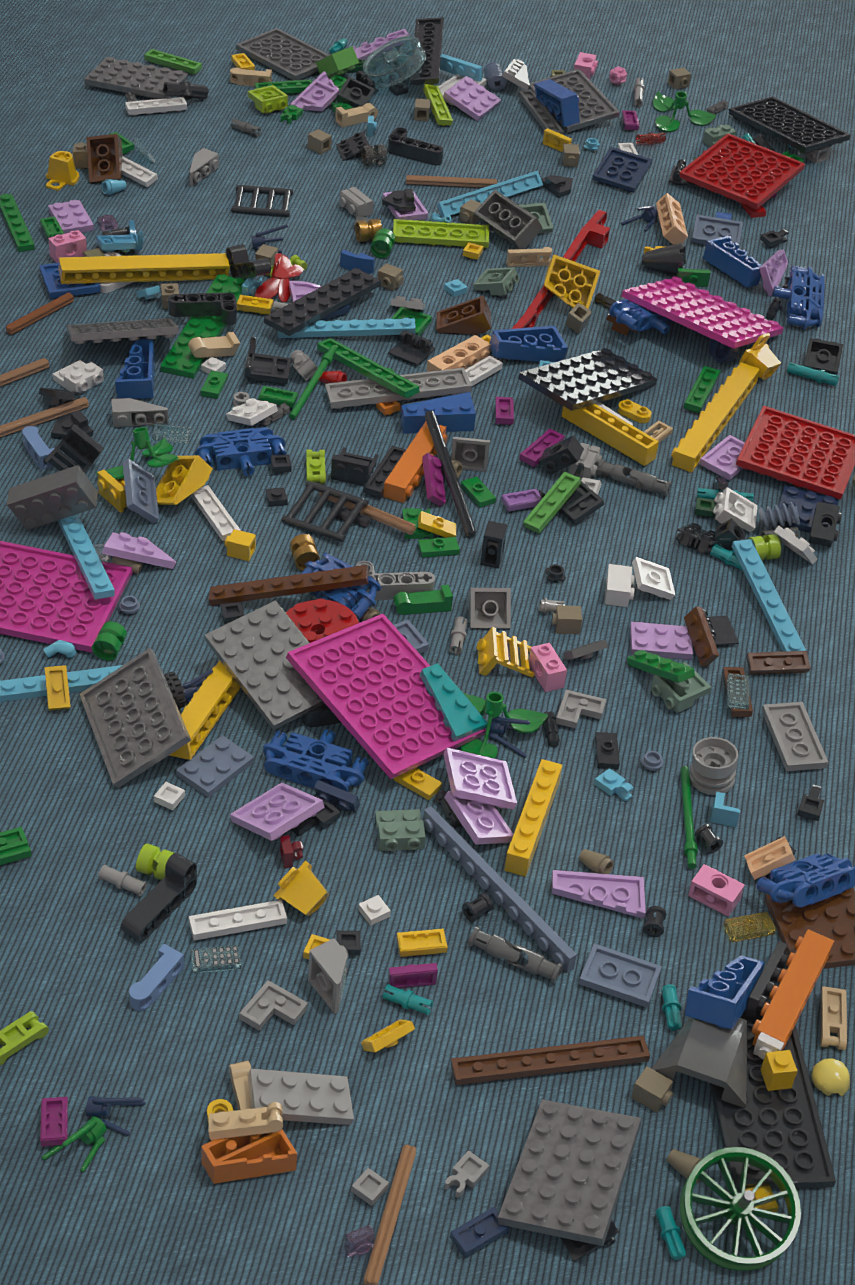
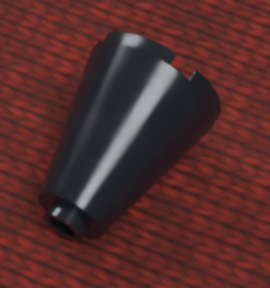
(666, 259)

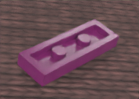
(533, 453)
(434, 479)

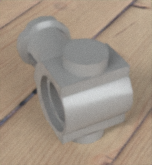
(303, 364)

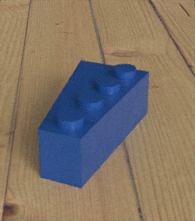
(559, 101)
(732, 261)
(529, 344)
(138, 374)
(453, 412)
(726, 994)

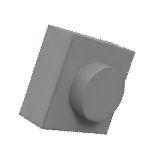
(370, 1186)

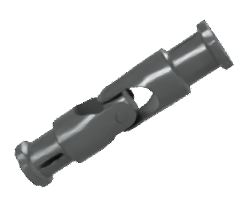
(646, 481)
(501, 948)

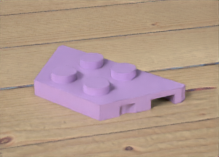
(317, 94)
(137, 549)

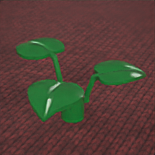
(664, 103)
(142, 441)
(493, 707)

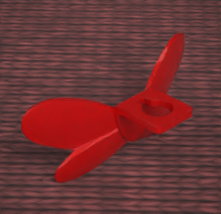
(279, 279)

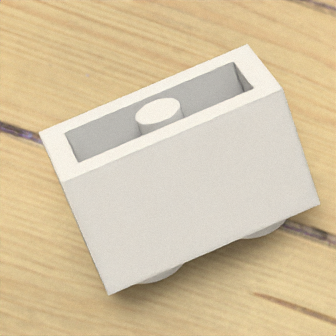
(618, 585)

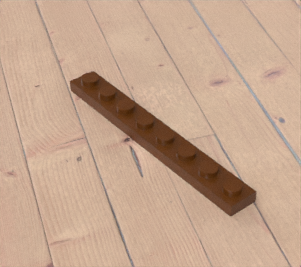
(289, 585)
(549, 1060)

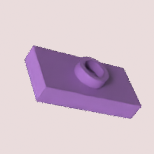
(521, 499)

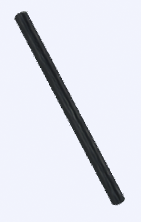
(450, 474)

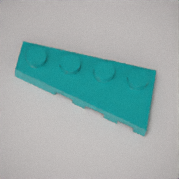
(457, 710)

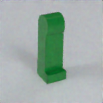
(424, 601)

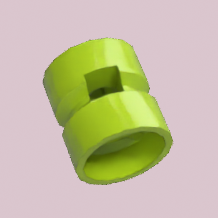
(767, 546)
(152, 861)

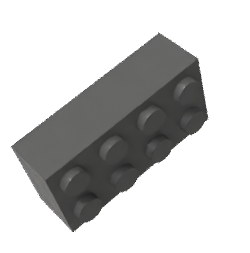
(508, 220)
(52, 497)

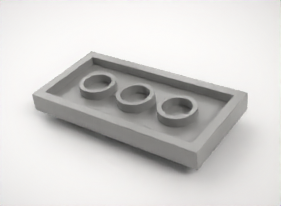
(794, 736)
(303, 1095)

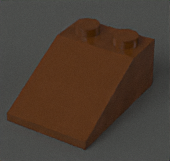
(104, 157)
(465, 318)

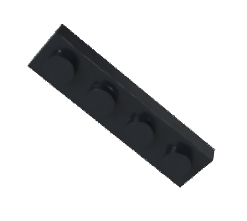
(375, 484)
(765, 982)

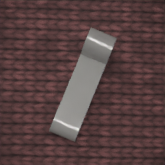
(399, 582)

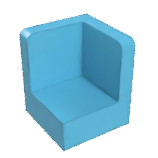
(724, 814)

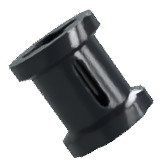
(708, 838)
(477, 907)
(654, 921)

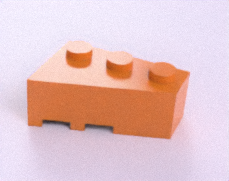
(248, 1156)

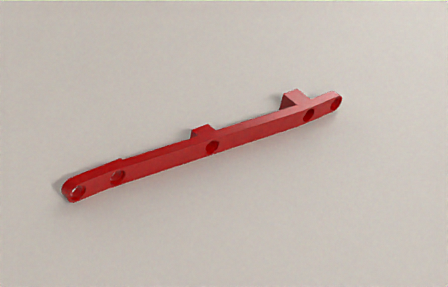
(592, 233)

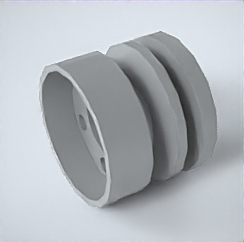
(713, 765)

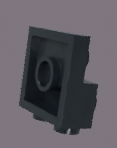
(355, 93)
(823, 355)

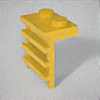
(112, 490)
(494, 650)

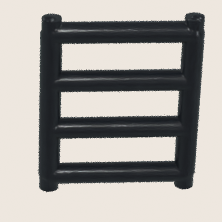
(262, 211)
(326, 493)

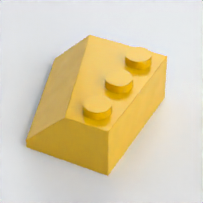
(571, 281)

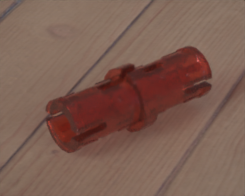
(650, 138)

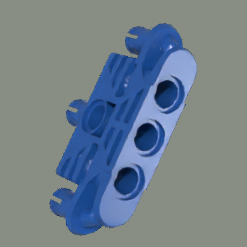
(803, 297)
(638, 317)
(240, 449)
(346, 596)
(310, 760)
(809, 880)

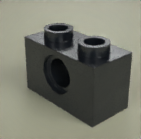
(561, 455)
(825, 535)
(493, 544)

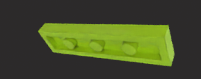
(438, 105)

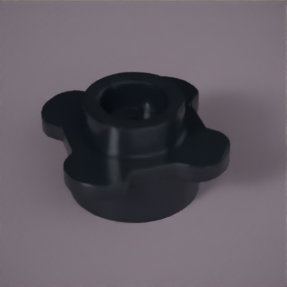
(555, 573)

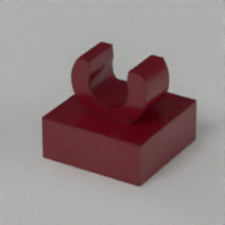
(290, 851)

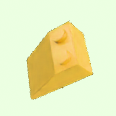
(182, 479)

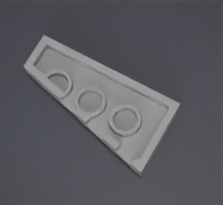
(517, 73)

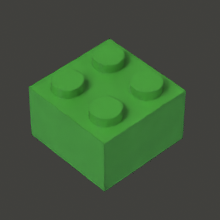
(338, 62)

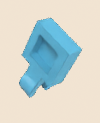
(250, 285)
(613, 783)

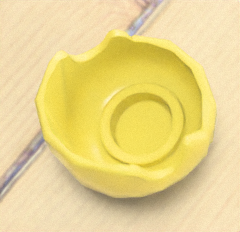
(831, 1077)

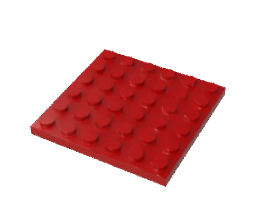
(742, 170)
(799, 452)

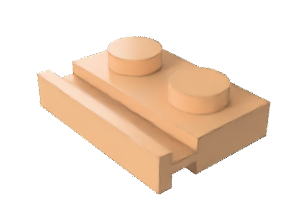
(769, 857)

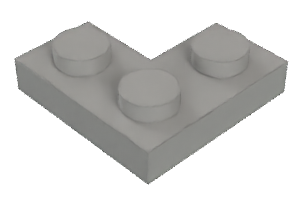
(414, 303)
(579, 704)
(272, 1000)

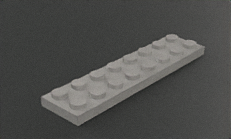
(370, 392)

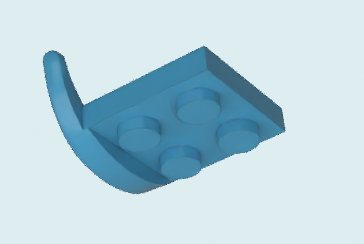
(122, 242)

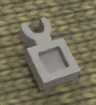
(467, 1171)

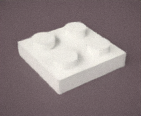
(251, 412)
(797, 545)
(653, 578)

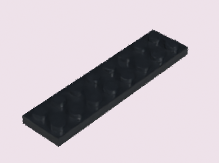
(430, 35)
(322, 302)

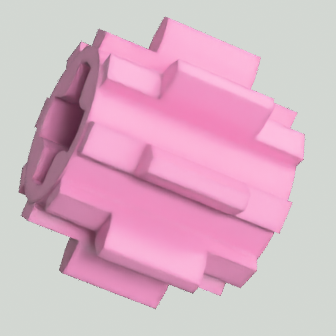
(618, 75)

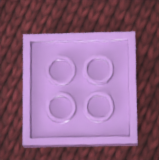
(472, 98)
(479, 778)
(277, 811)

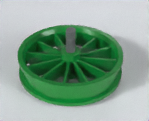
(740, 1208)

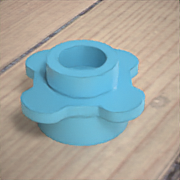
(591, 144)

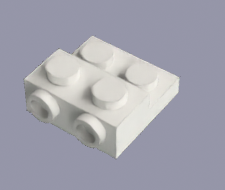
(79, 376)
(736, 507)

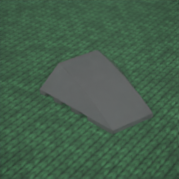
(711, 1056)

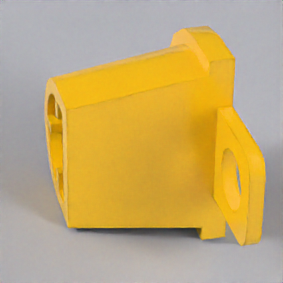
(61, 170)
(761, 357)
(302, 889)

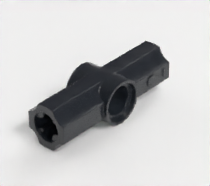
(186, 90)

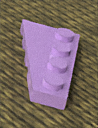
(366, 49)
(773, 271)
(608, 891)

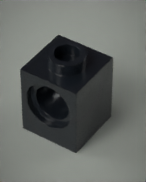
(729, 532)

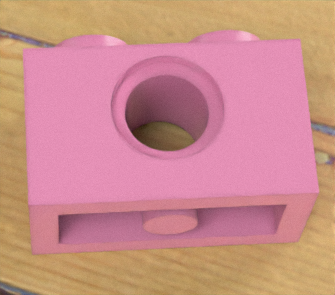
(587, 64)
(67, 245)
(547, 667)
(716, 890)

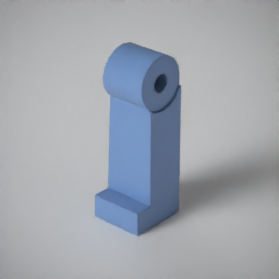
(36, 446)
(158, 978)

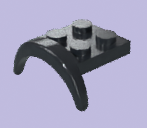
(266, 367)
(581, 502)

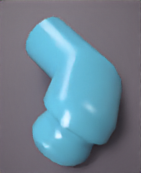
(436, 218)
(62, 647)

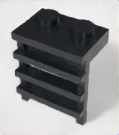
(78, 447)
(352, 467)

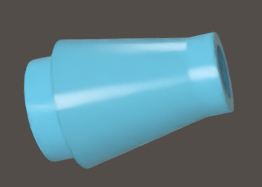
(112, 186)

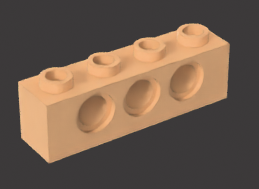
(671, 219)
(461, 356)

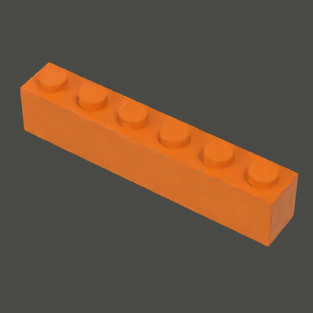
(410, 467)
(794, 987)

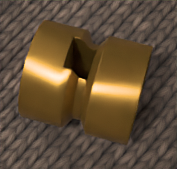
(366, 231)
(303, 550)

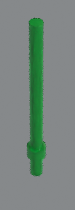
(325, 361)
(690, 846)

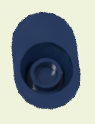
(722, 352)

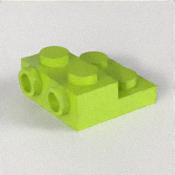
(268, 99)

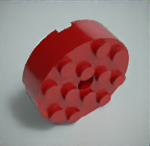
(321, 618)

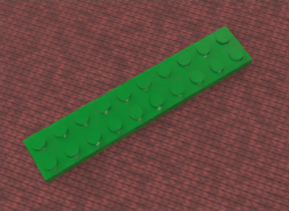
(180, 358)

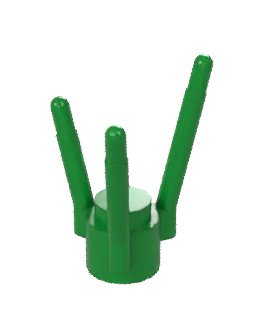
(89, 1133)

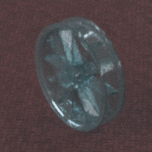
(394, 61)

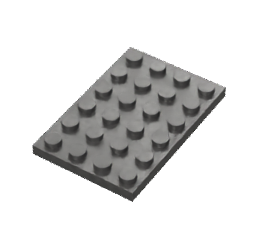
(283, 53)
(133, 77)
(592, 103)
(122, 329)
(255, 656)
(134, 718)
(570, 1172)

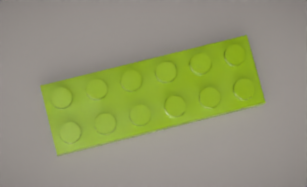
(440, 233)

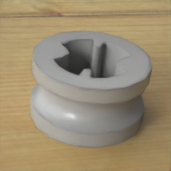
(240, 398)

